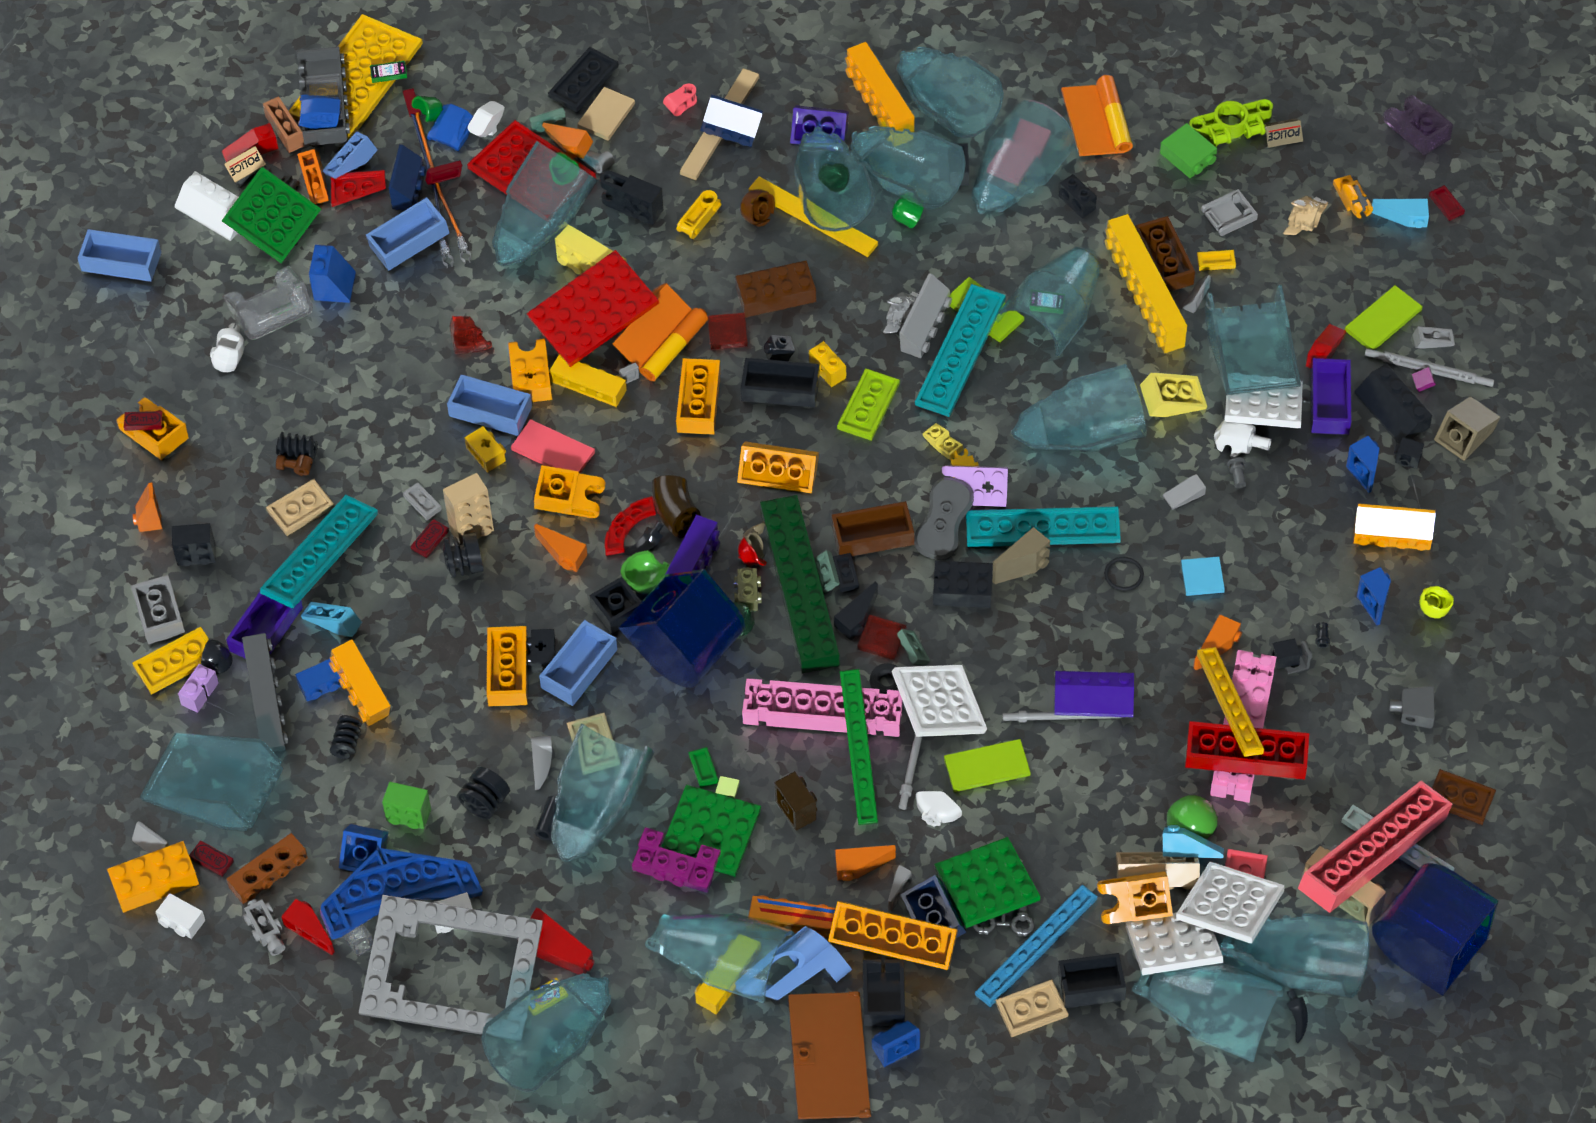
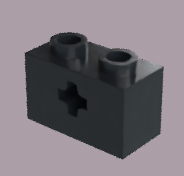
(542, 649)

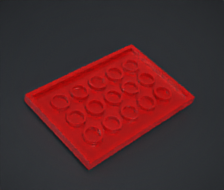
(506, 153)
(592, 308)

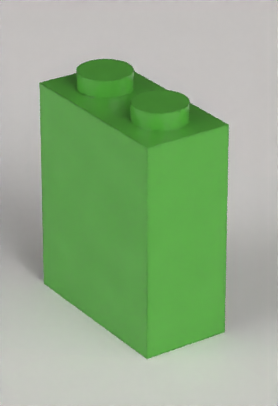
(1188, 150)

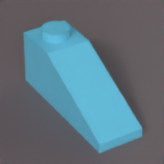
(1403, 211)
(334, 618)
(1184, 843)

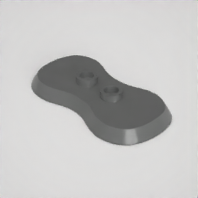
(938, 533)

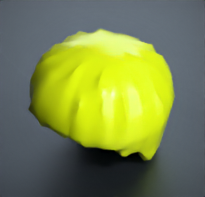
(1435, 602)

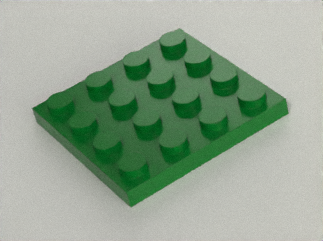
(271, 215)
(713, 822)
(987, 882)

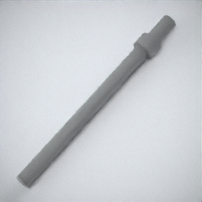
(1023, 716)
(906, 788)

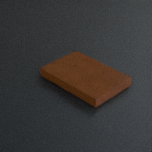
(1467, 797)

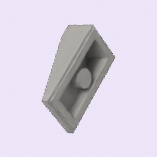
(1433, 337)
(1185, 492)
(901, 882)

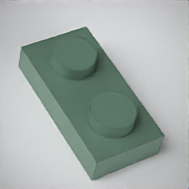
(554, 117)
(826, 571)
(913, 647)

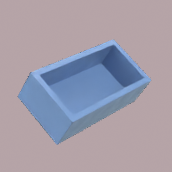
(407, 234)
(119, 255)
(489, 405)
(578, 663)

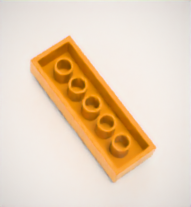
(877, 89)
(893, 935)

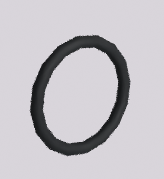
(1123, 559)

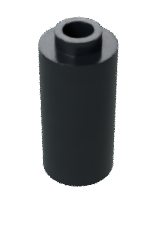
(544, 826)

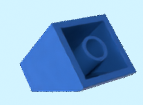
(331, 275)

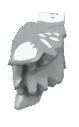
(899, 310)

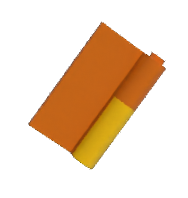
(1097, 118)
(660, 333)

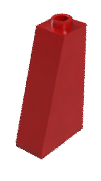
(561, 947)

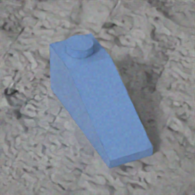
(351, 156)

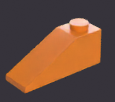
(571, 140)
(313, 176)
(148, 511)
(565, 550)
(1222, 636)
(856, 862)

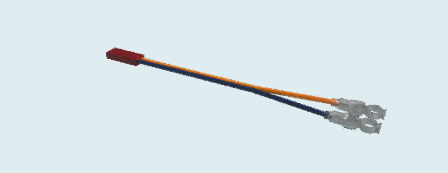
(444, 248)

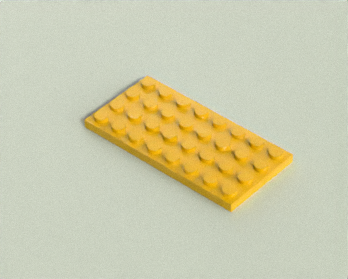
(365, 45)

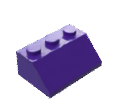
(808, 118)

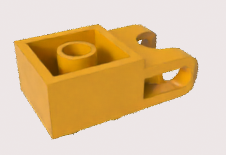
(531, 370)
(160, 441)
(566, 492)
(1131, 897)

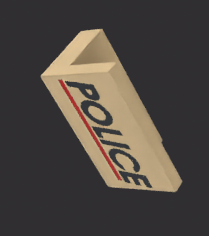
(245, 164)

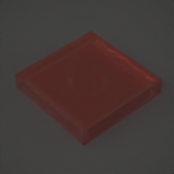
(727, 331)
(881, 637)

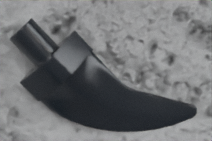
(647, 541)
(1300, 1013)

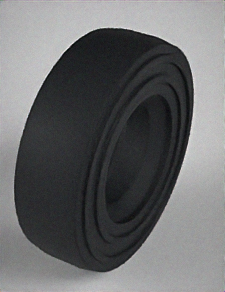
(877, 673)

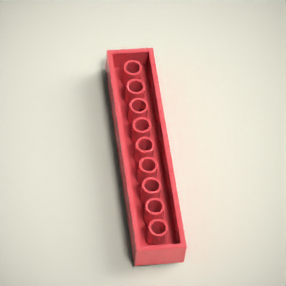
(1374, 846)

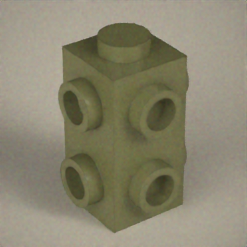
(747, 584)

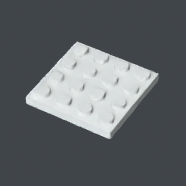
(1267, 407)
(939, 700)
(1230, 902)
(1172, 945)

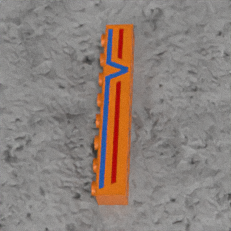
(792, 914)

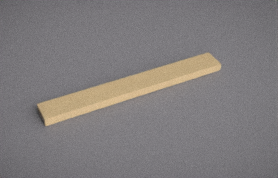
(708, 143)

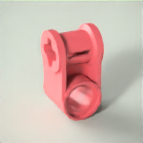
(680, 100)

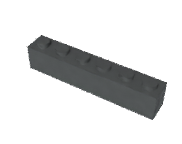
(263, 691)

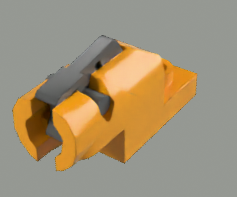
(1353, 196)

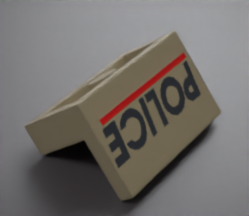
(1283, 132)

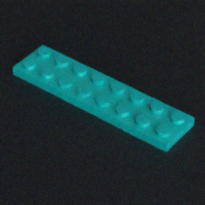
(960, 350)
(1059, 525)
(318, 551)

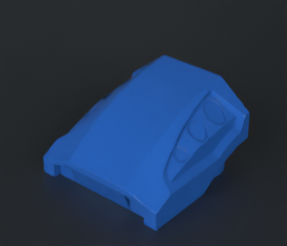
(319, 111)
(451, 127)

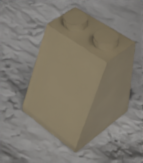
(1466, 427)

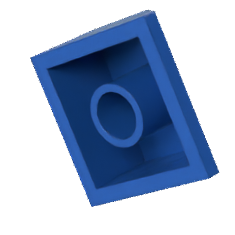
(1363, 461)
(1373, 593)
(359, 845)
(896, 1042)

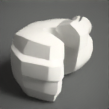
(228, 349)
(1240, 438)

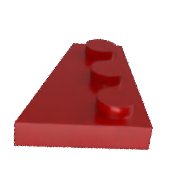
(356, 185)

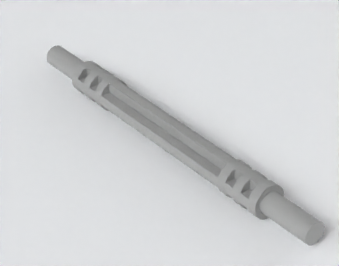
(1437, 369)

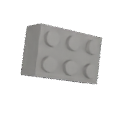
(158, 609)

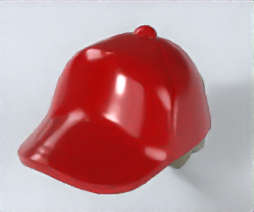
(751, 546)

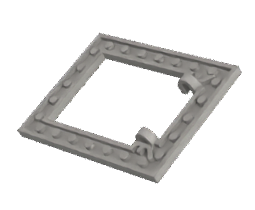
(388, 1002)

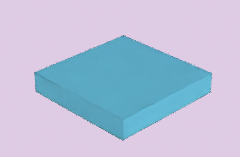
(1202, 576)

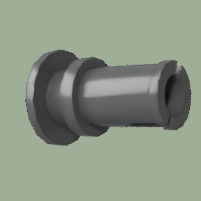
(1237, 469)

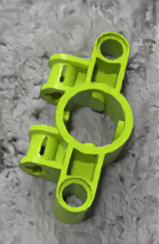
(1251, 115)

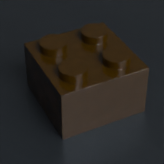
(795, 800)

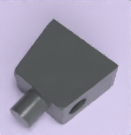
(1415, 706)

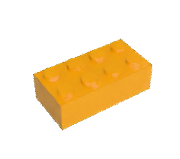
(698, 396)
(507, 666)
(359, 682)
(153, 876)

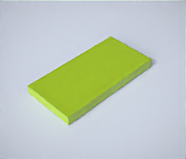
(1383, 318)
(1000, 330)
(868, 404)
(987, 765)

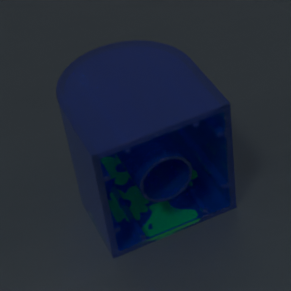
(684, 626)
(1435, 925)

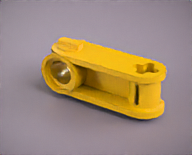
(699, 214)

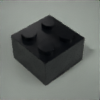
(193, 544)
(614, 603)

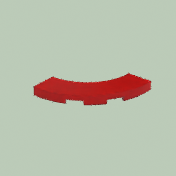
(624, 522)

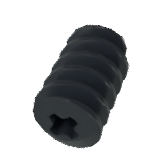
(296, 446)
(345, 736)

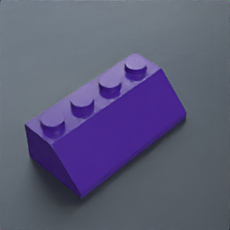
(1094, 694)

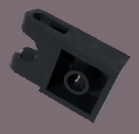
(632, 196)

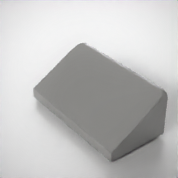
(1197, 294)
(147, 838)

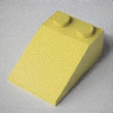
(1172, 394)

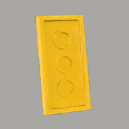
(171, 661)

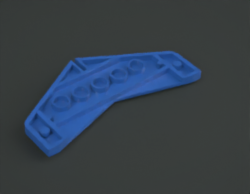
(401, 876)

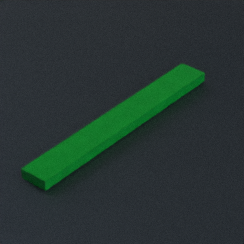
(858, 747)

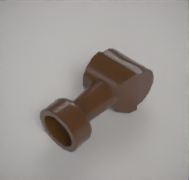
(301, 466)

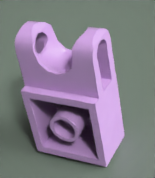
(977, 476)

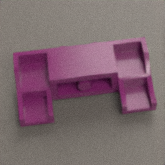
(674, 866)

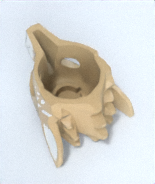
(1305, 214)

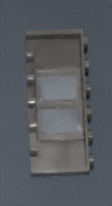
(323, 75)

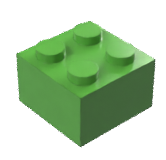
(406, 805)

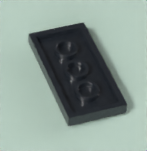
(583, 79)

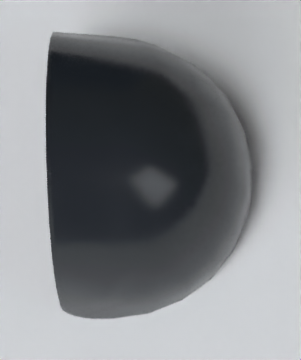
(216, 656)

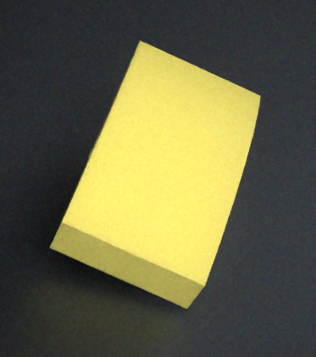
(942, 442)

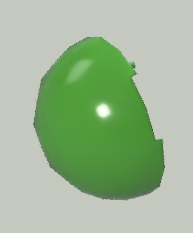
(643, 572)
(1194, 815)

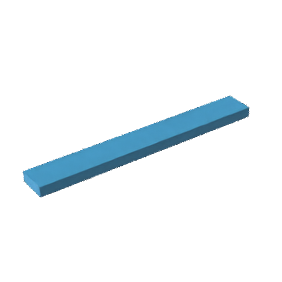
(1035, 945)

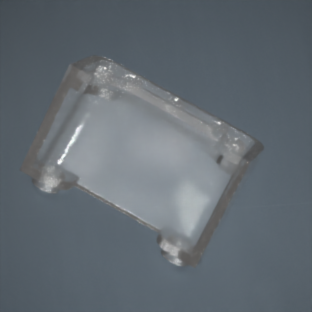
(273, 307)

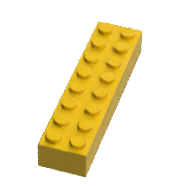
(1146, 284)

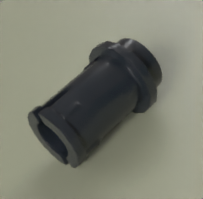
(1322, 639)

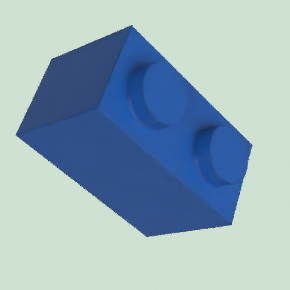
(317, 680)

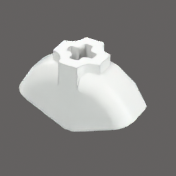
(486, 119)
(937, 807)

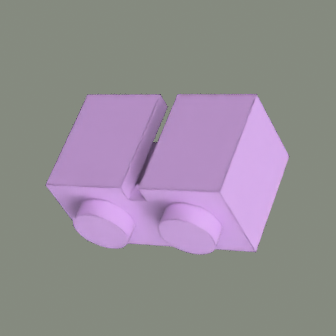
(192, 693)

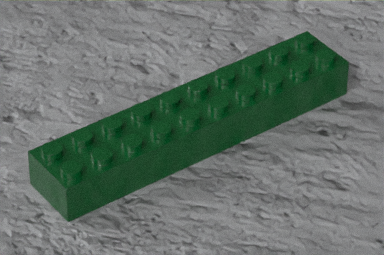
(799, 584)

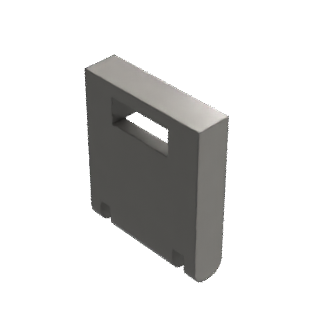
(1226, 216)

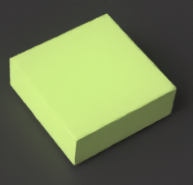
(727, 786)

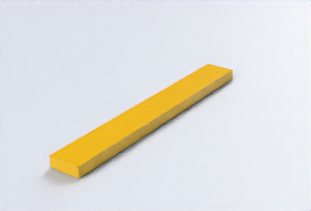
(791, 204)
(1230, 702)

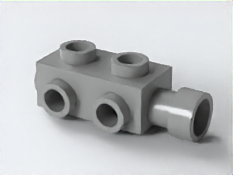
(265, 927)

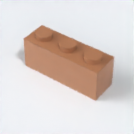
(283, 124)

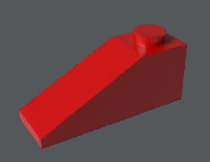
(261, 137)
(1325, 344)
(304, 922)

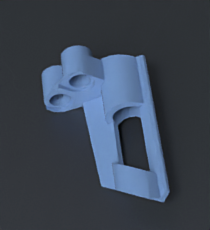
(811, 955)

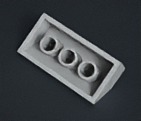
(924, 317)

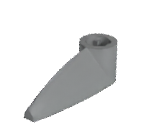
(597, 161)
(541, 758)

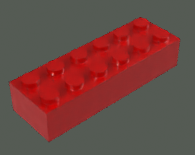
(1217, 749)

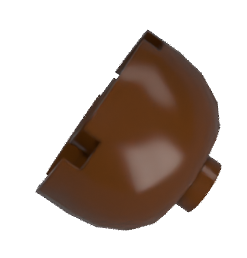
(757, 207)

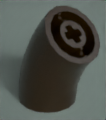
(674, 504)

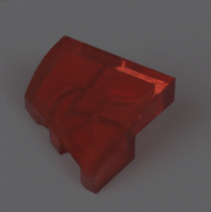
(467, 336)

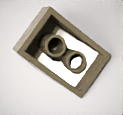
(1022, 558)

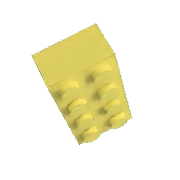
(579, 250)

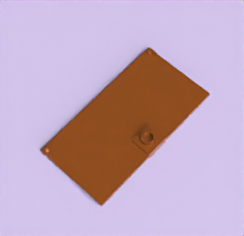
(829, 1055)

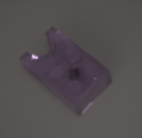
(1419, 125)

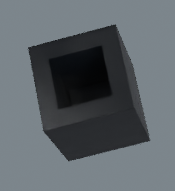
(1287, 653)

